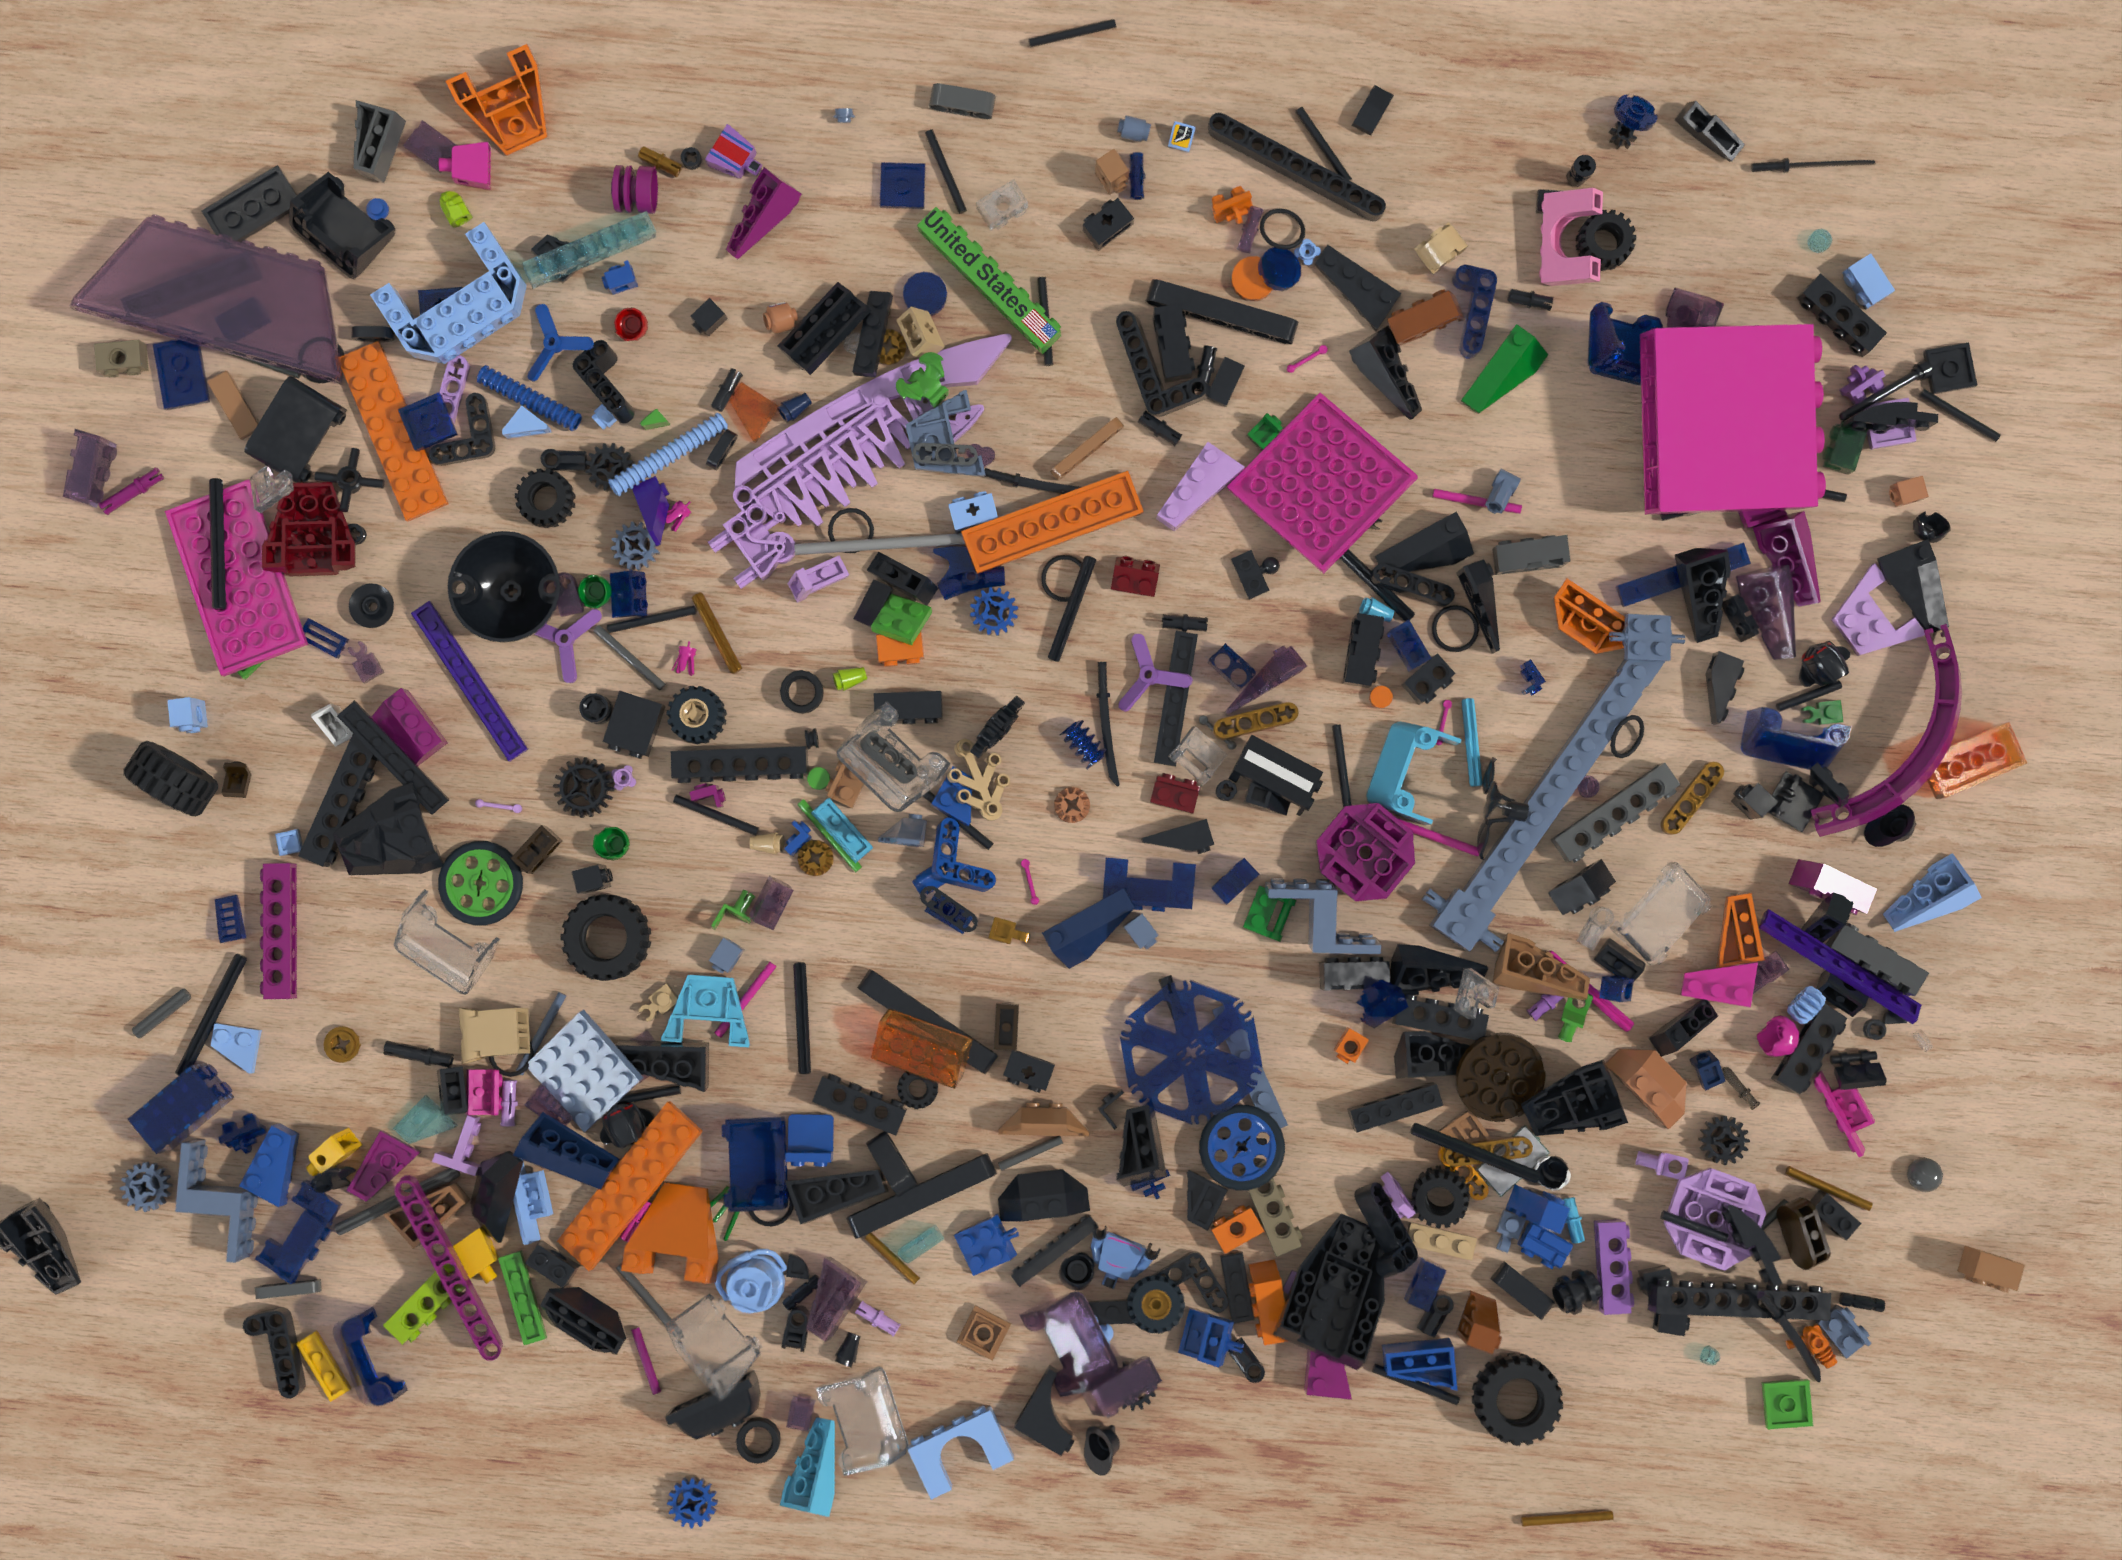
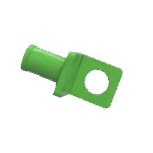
(737, 910)
(1573, 1018)

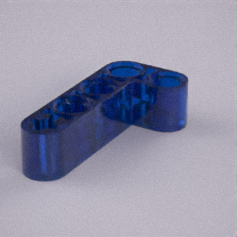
(1474, 312)

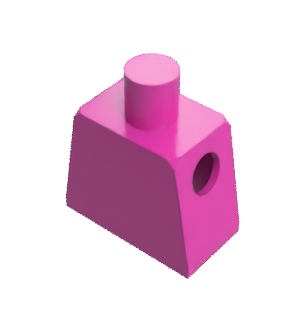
(469, 165)

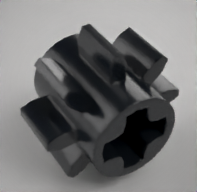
(1622, 140)

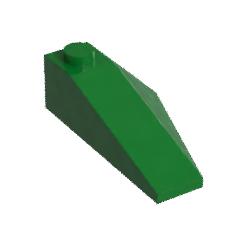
(1511, 365)

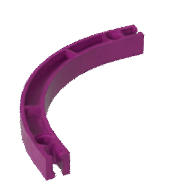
(1923, 759)

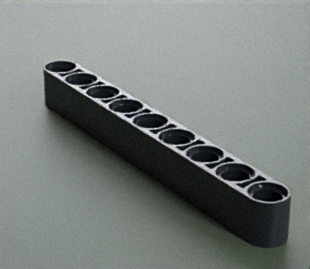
(1291, 157)

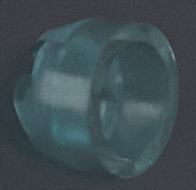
(1709, 1356)

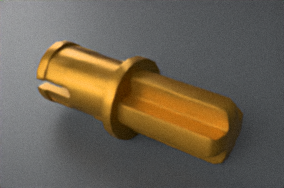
(660, 161)

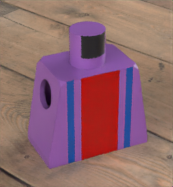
(733, 154)

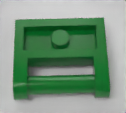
(1261, 913)

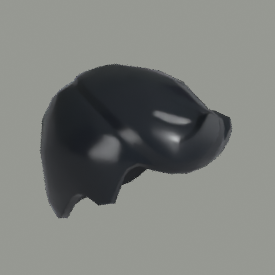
(1077, 1271)

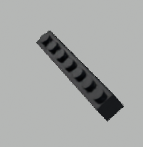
(1053, 1250)

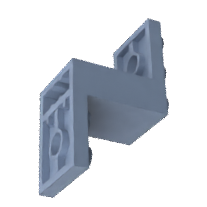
(1323, 916)
(215, 1200)

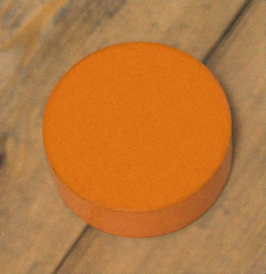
(1380, 697)

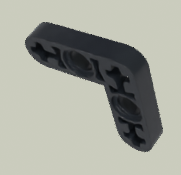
(477, 437)
(1189, 1271)

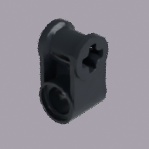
(796, 1333)

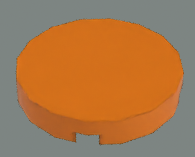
(1247, 280)

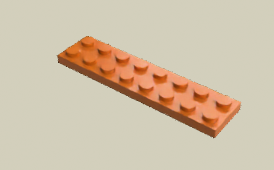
(378, 402)
(1052, 522)
(629, 1186)

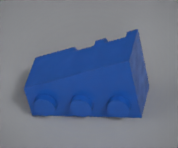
(272, 1166)
(1543, 1210)
(1422, 1361)

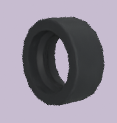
(784, 691)
(745, 1452)

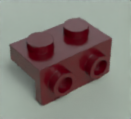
(1135, 576)

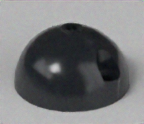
(494, 567)

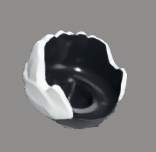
(1553, 1172)

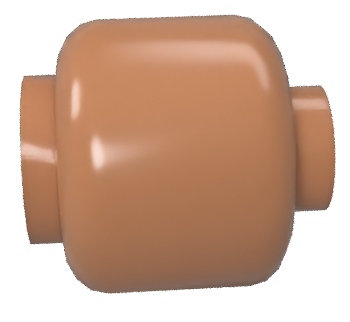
(779, 317)

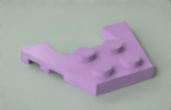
(1865, 624)

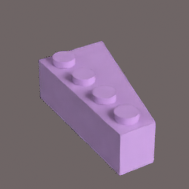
(1202, 481)

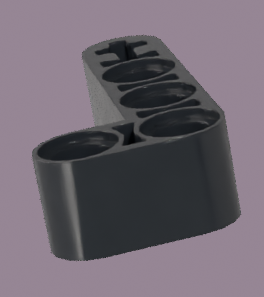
(591, 368)
(1388, 1230)
(279, 1352)

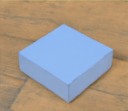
(289, 842)

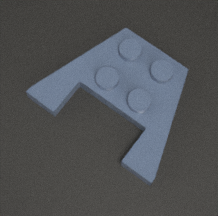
(936, 428)

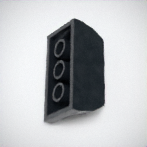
(709, 1416)

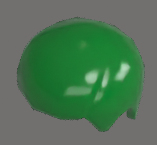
(594, 591)
(611, 843)

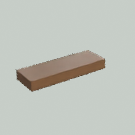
(233, 404)

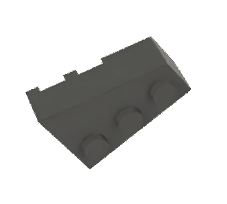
(376, 140)
(1531, 554)

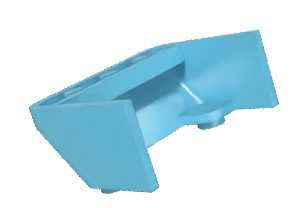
(1394, 763)

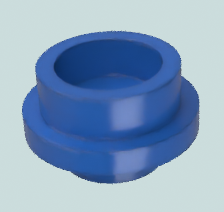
(377, 209)

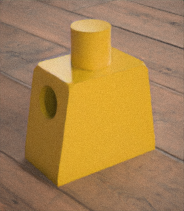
(333, 1152)
(477, 1255)

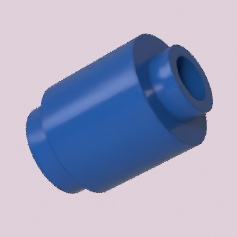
(926, 879)

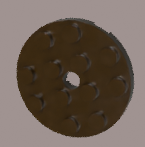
(1489, 1057)

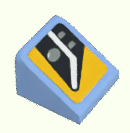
(1181, 136)

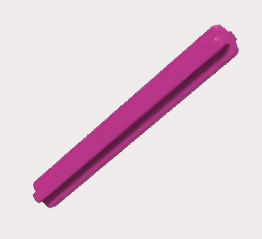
(1605, 1005)

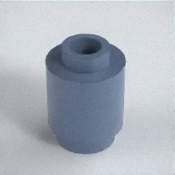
(1134, 129)

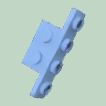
(531, 1202)

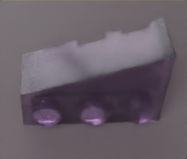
(89, 469)
(1123, 1387)

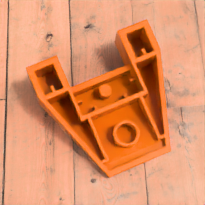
(510, 109)
(678, 1225)

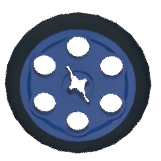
(1272, 1151)

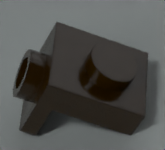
(236, 779)

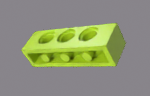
(399, 1323)

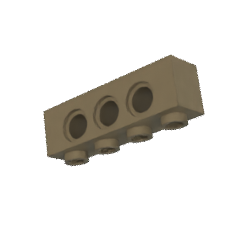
(1280, 1242)

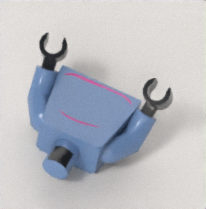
(1119, 1256)

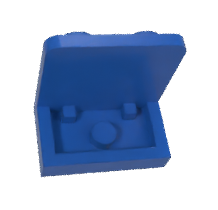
(810, 1139)

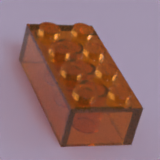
(1977, 760)
(921, 1048)

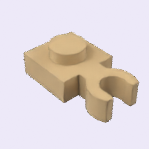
(662, 1001)

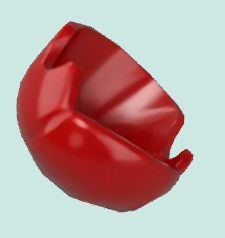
(631, 324)

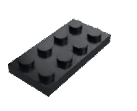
(251, 206)

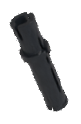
(427, 1056)

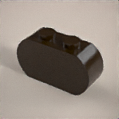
(1803, 1233)

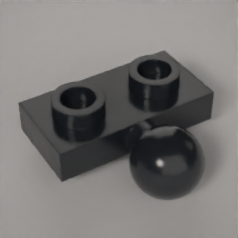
(1252, 574)

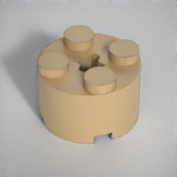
(1441, 248)

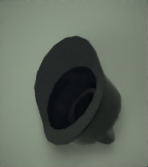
(1894, 826)
(1100, 1448)

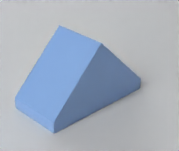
(524, 424)

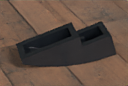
(1710, 131)

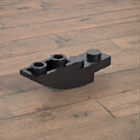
(1890, 415)
(1750, 1234)

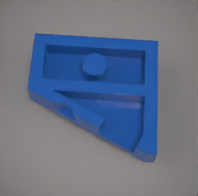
(946, 801)

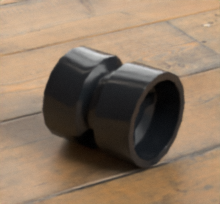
(596, 708)

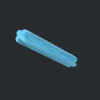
(1471, 741)

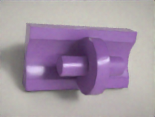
(1860, 380)

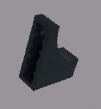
(1040, 1420)

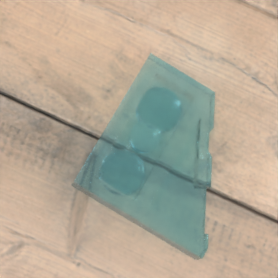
(423, 1121)

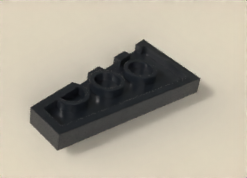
(1363, 289)

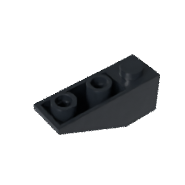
(1720, 680)
(1683, 1028)

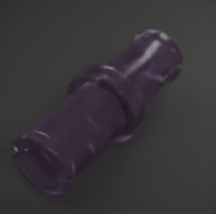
(1250, 229)

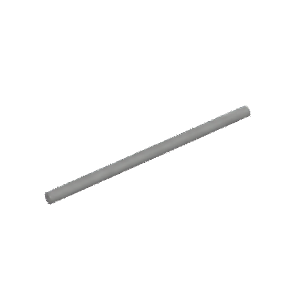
(878, 544)

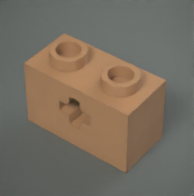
(1112, 172)

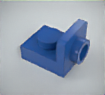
(795, 842)

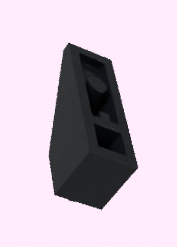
(903, 578)
(1187, 837)
(1829, 917)

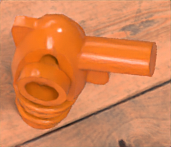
(1817, 1345)

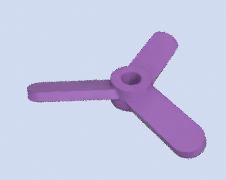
(566, 649)
(1158, 676)

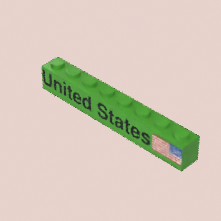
(989, 280)

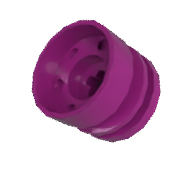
(637, 189)

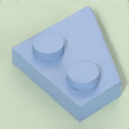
(237, 1044)

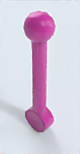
(1322, 350)
(1446, 704)
(1025, 864)

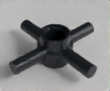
(349, 487)

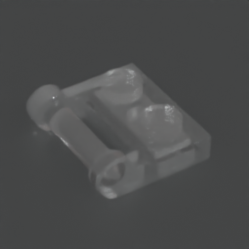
(1203, 750)

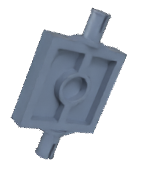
(1647, 637)

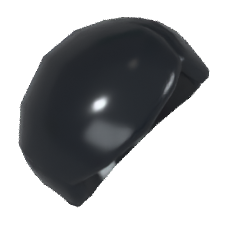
(1931, 527)

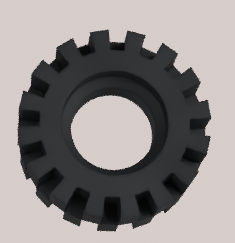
(912, 1101)

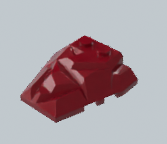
(309, 534)

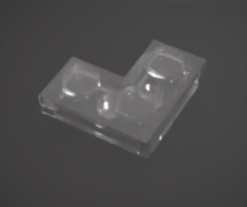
(269, 489)
(1474, 990)

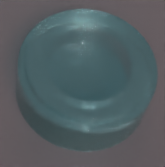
(1819, 240)

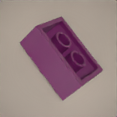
(409, 726)

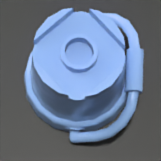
(753, 1280)

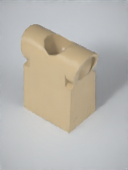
(493, 1033)

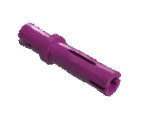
(139, 486)

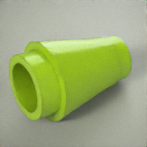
(848, 678)

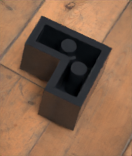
(1583, 888)

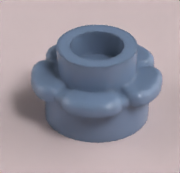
(844, 115)

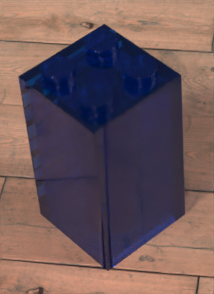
(181, 1107)

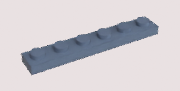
(1262, 1095)

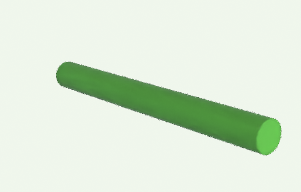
(805, 807)

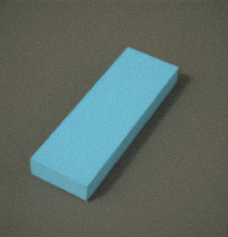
(842, 830)

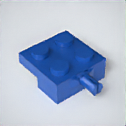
(986, 1244)
(1208, 1338)

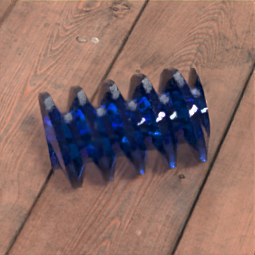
(1083, 743)

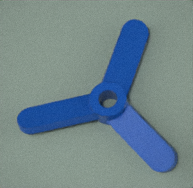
(551, 336)

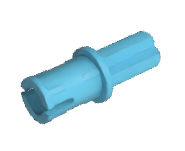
(1573, 1221)

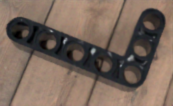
(1150, 372)

